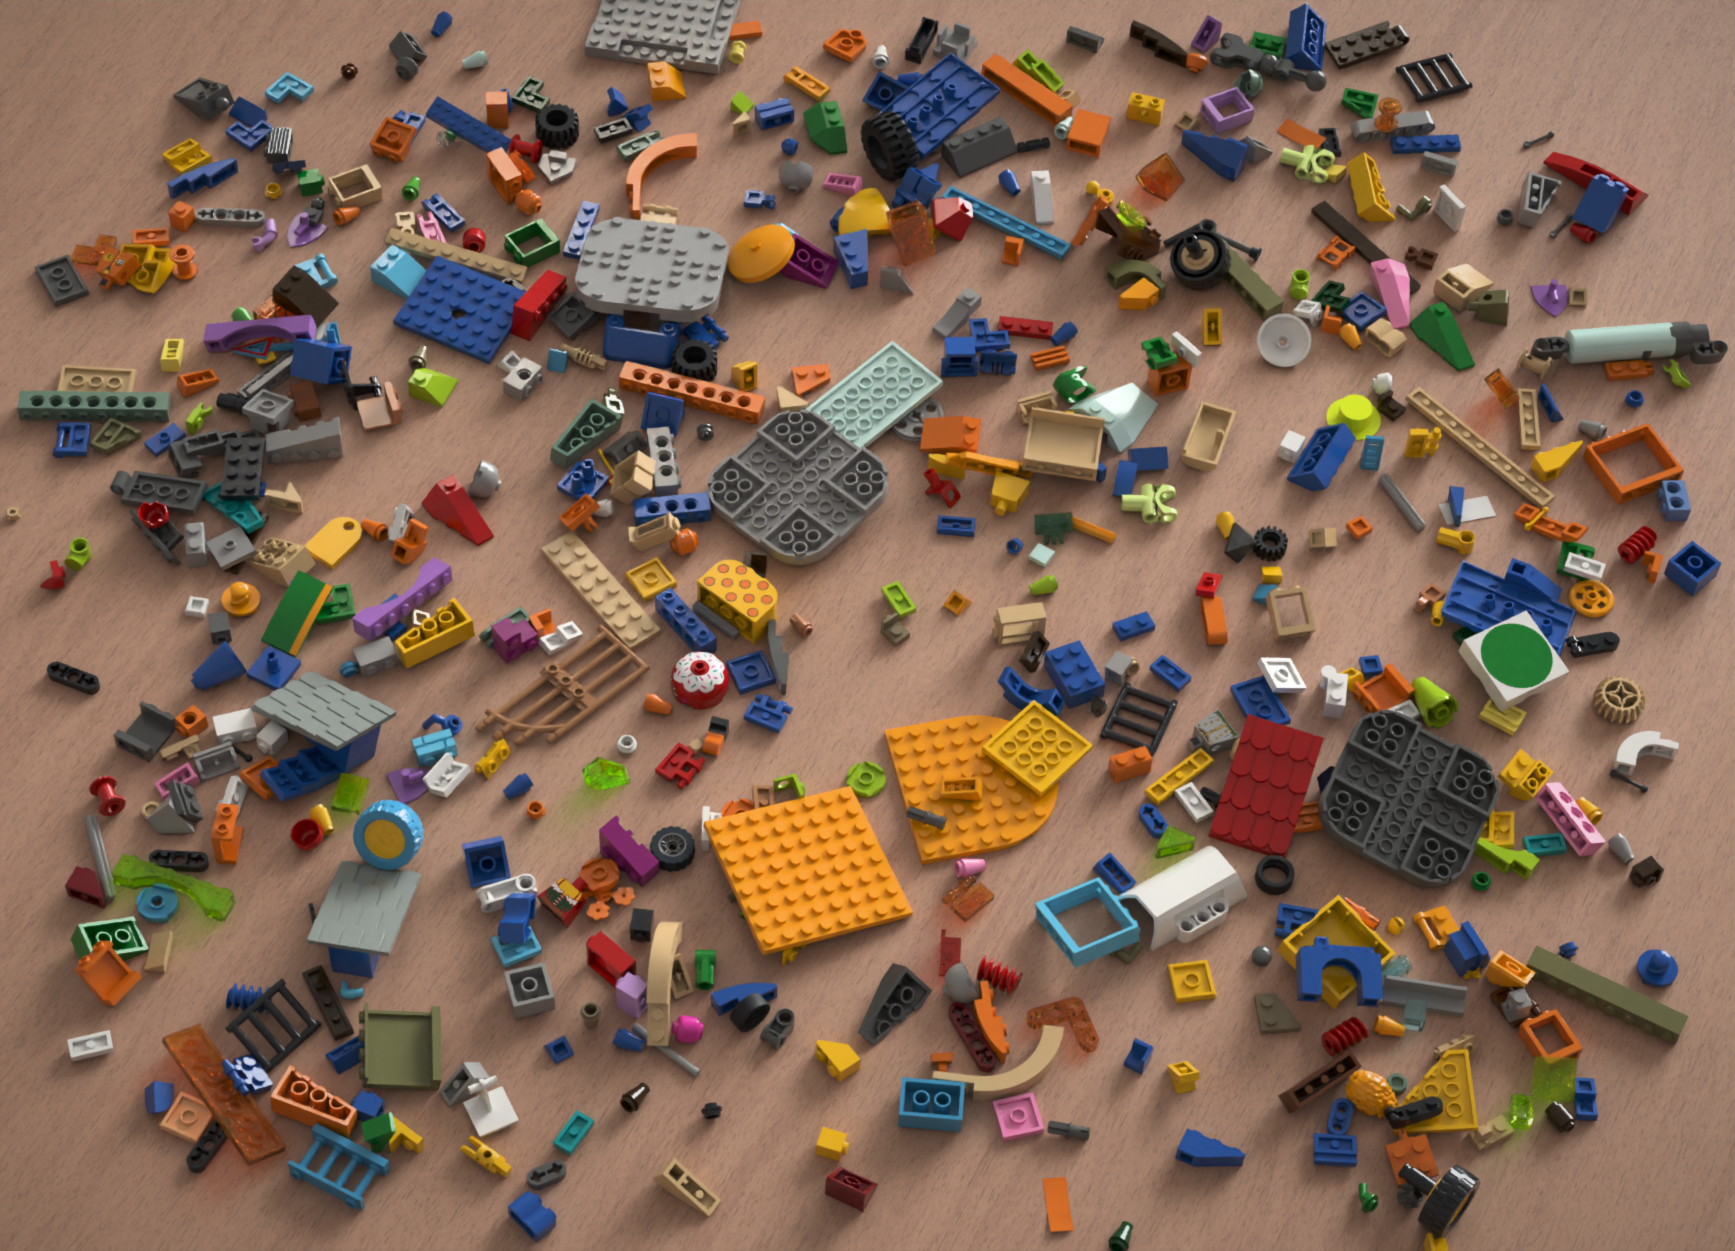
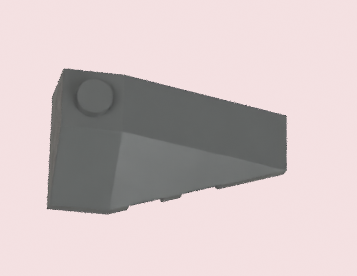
(895, 998)

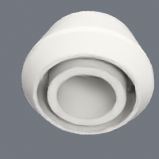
(1382, 383)

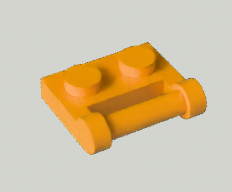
(1442, 924)

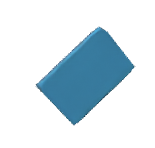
(557, 360)
(1261, 592)

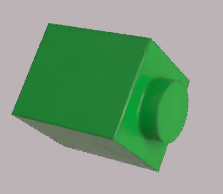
(310, 182)

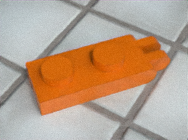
(1628, 370)

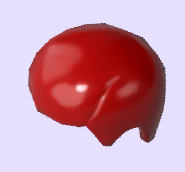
(153, 515)
(306, 834)

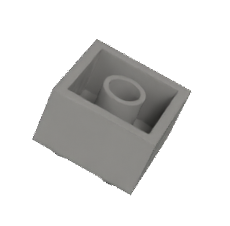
(529, 990)

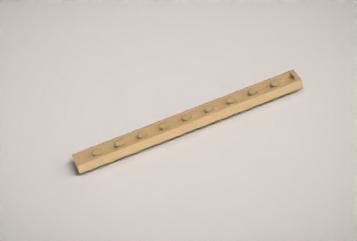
(1480, 448)

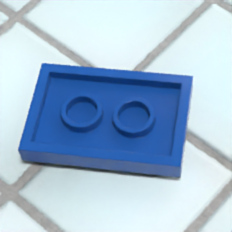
(1259, 700)

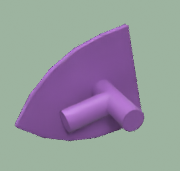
(302, 233)
(1551, 297)
(408, 783)

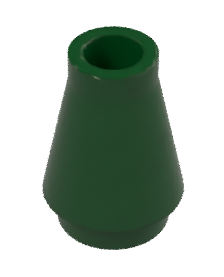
(1121, 1237)

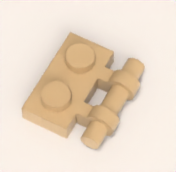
(652, 209)

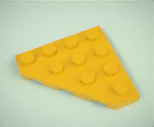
(1452, 1083)

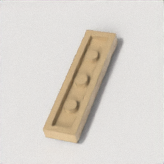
(1528, 419)

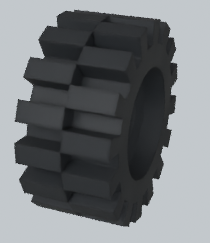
(1267, 551)

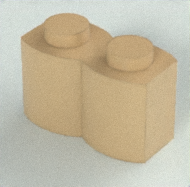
(1385, 337)

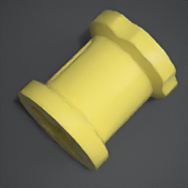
(737, 52)

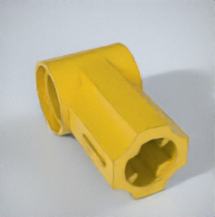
(1462, 541)

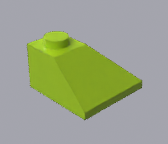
(431, 386)

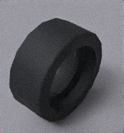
(1274, 862)
(749, 1012)

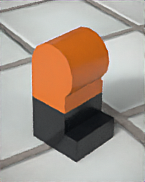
(716, 736)

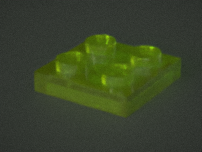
(1554, 1078)

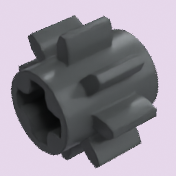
(1409, 1196)

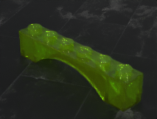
(136, 873)

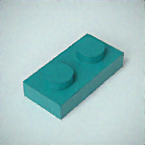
(1545, 844)
(573, 1133)

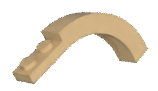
(661, 960)
(1014, 1081)

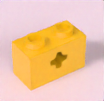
(1145, 108)

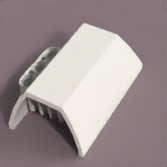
(1188, 894)

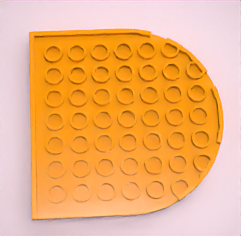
(953, 749)

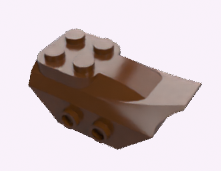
(1133, 242)

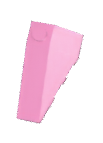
(1393, 289)

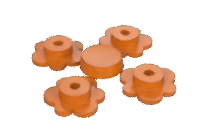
(599, 909)

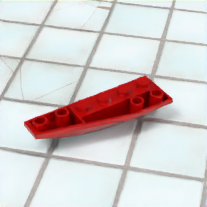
(1583, 173)

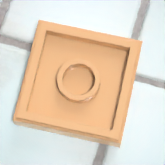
(187, 1118)

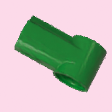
(705, 963)

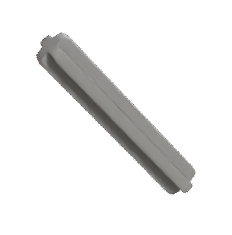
(1402, 502)

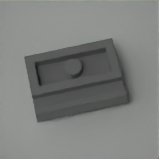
(185, 801)

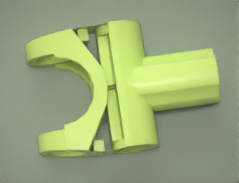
(1304, 161)
(1147, 504)

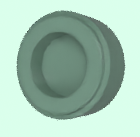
(1398, 1083)

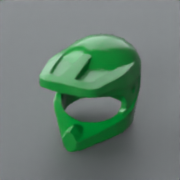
(1070, 381)

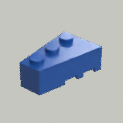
(852, 254)

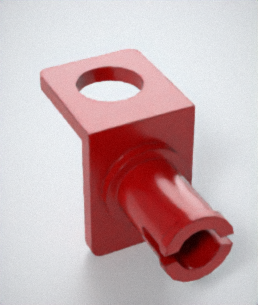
(941, 487)

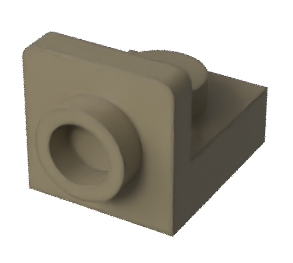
(893, 630)

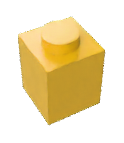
(832, 1144)

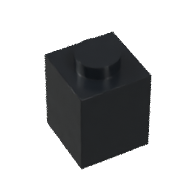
(641, 925)

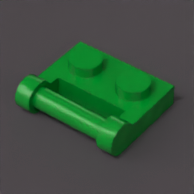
(1269, 44)
(1575, 548)

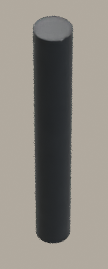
(1173, 239)

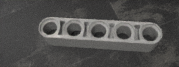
(1408, 125)

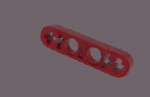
(969, 1038)

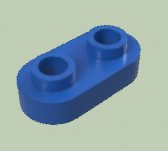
(1340, 1119)

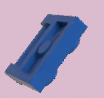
(77, 442)

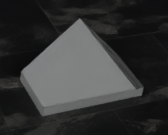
(1256, 150)
(894, 279)
(165, 819)

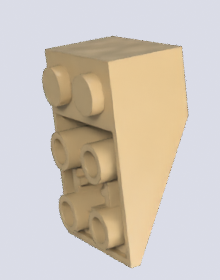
(1460, 285)
(281, 560)

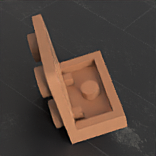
(381, 410)

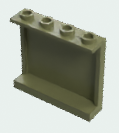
(400, 1049)

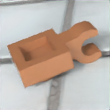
(1429, 596)

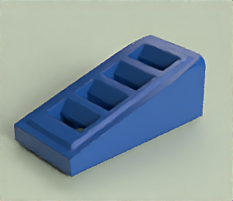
(1455, 498)
(1105, 873)

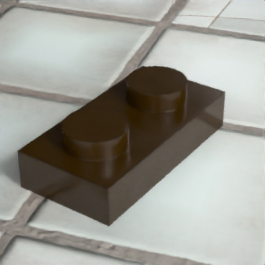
(1034, 651)

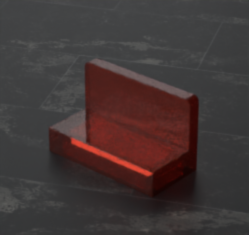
(949, 952)

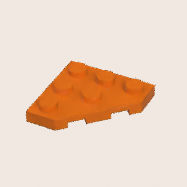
(1100, 204)

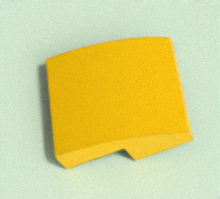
(186, 156)
(1500, 829)

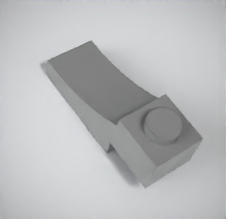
(958, 314)

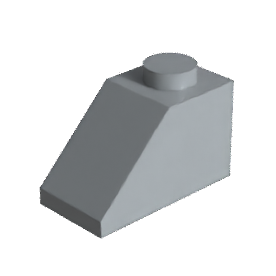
(456, 1089)

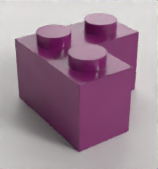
(513, 640)

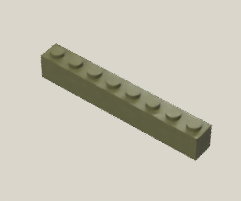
(1606, 995)

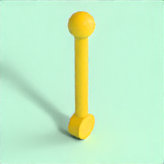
(1527, 527)

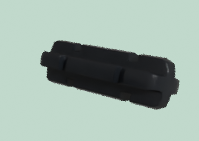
(1033, 144)

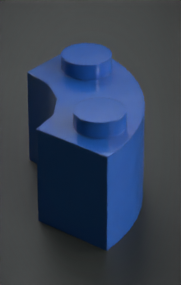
(517, 914)

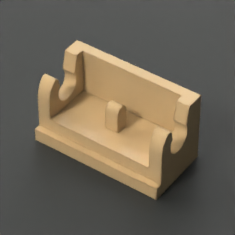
(1043, 400)

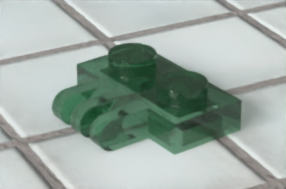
(1053, 526)

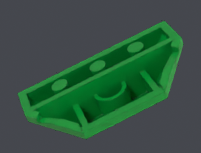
(826, 127)

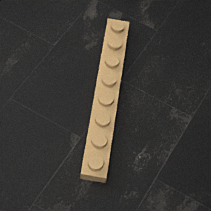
(473, 260)

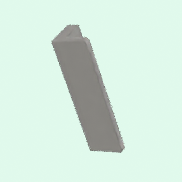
(1439, 997)

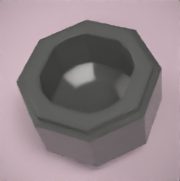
(1261, 956)

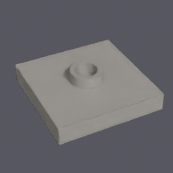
(231, 548)

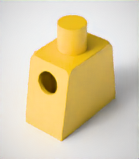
(1008, 493)

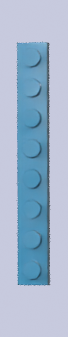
(1012, 225)

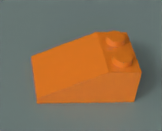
(950, 435)

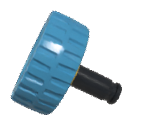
(388, 834)

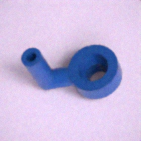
(451, 721)

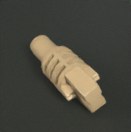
(585, 357)

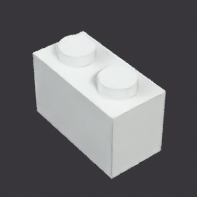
(235, 726)

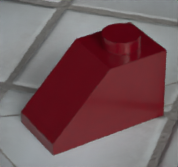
(85, 887)

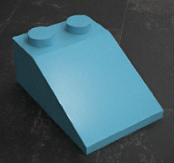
(397, 272)

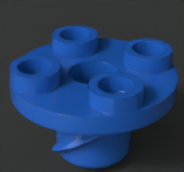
(1657, 968)

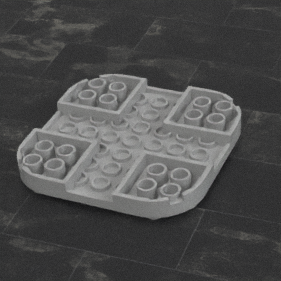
(652, 269)
(798, 487)

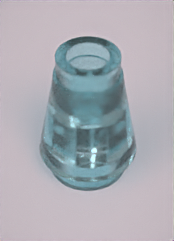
(1399, 966)

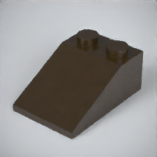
(303, 296)

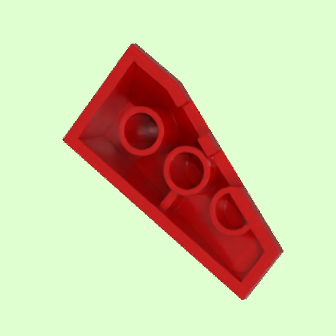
(455, 508)

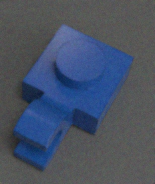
(756, 199)

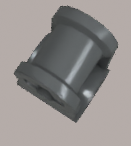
(776, 1031)

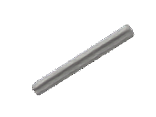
(100, 858)

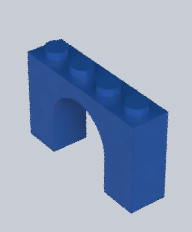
(1362, 965)

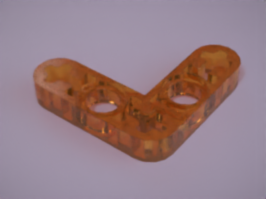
(1066, 1014)

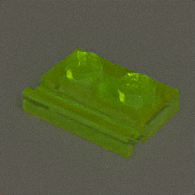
(350, 793)

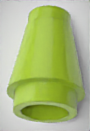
(1044, 586)

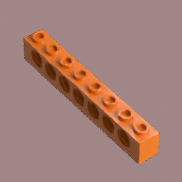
(694, 392)

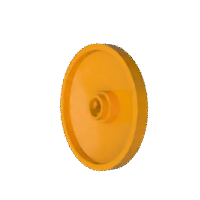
(761, 253)

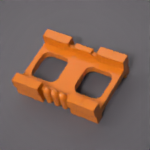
(1341, 256)

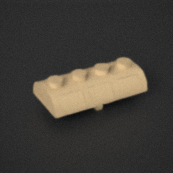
(1207, 436)

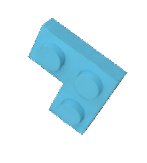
(287, 85)

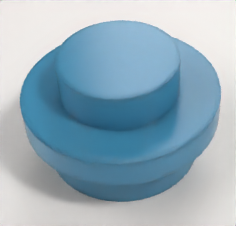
(348, 669)

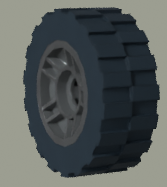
(679, 841)

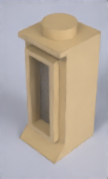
(654, 532)

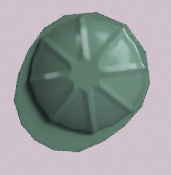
(1250, 83)

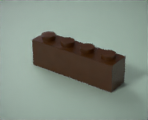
(1319, 1081)

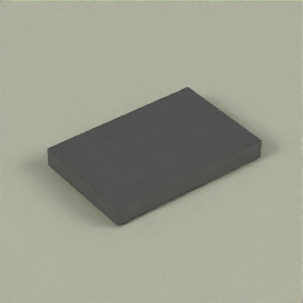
(61, 280)

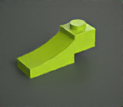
(1039, 71)
(1505, 860)

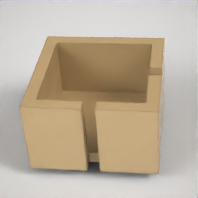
(632, 478)

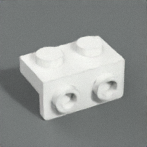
(445, 776)

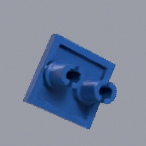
(583, 480)

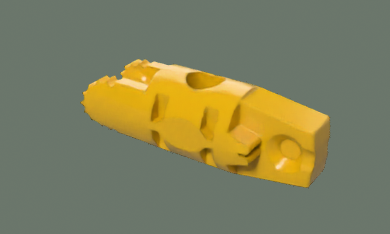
(487, 1157)

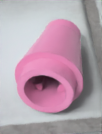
(968, 867)

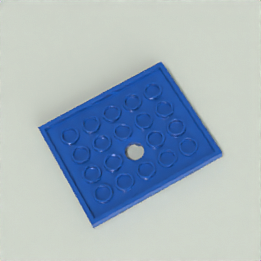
(452, 288)

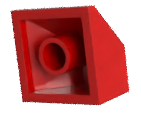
(952, 216)

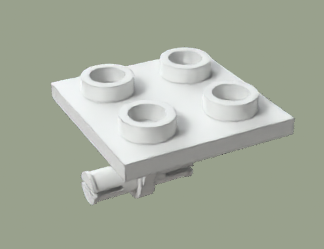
(491, 1109)

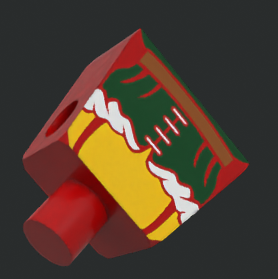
(564, 899)

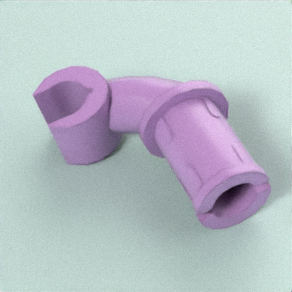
(269, 235)

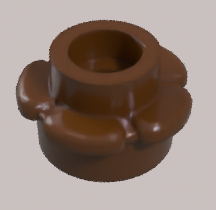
(349, 74)

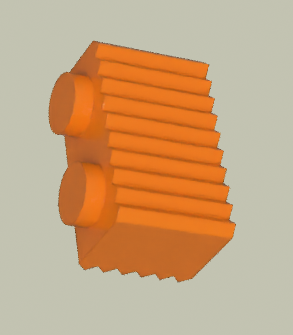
(1130, 764)

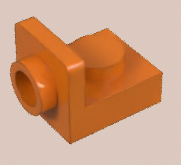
(1653, 562)

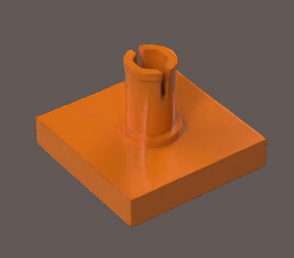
(580, 514)

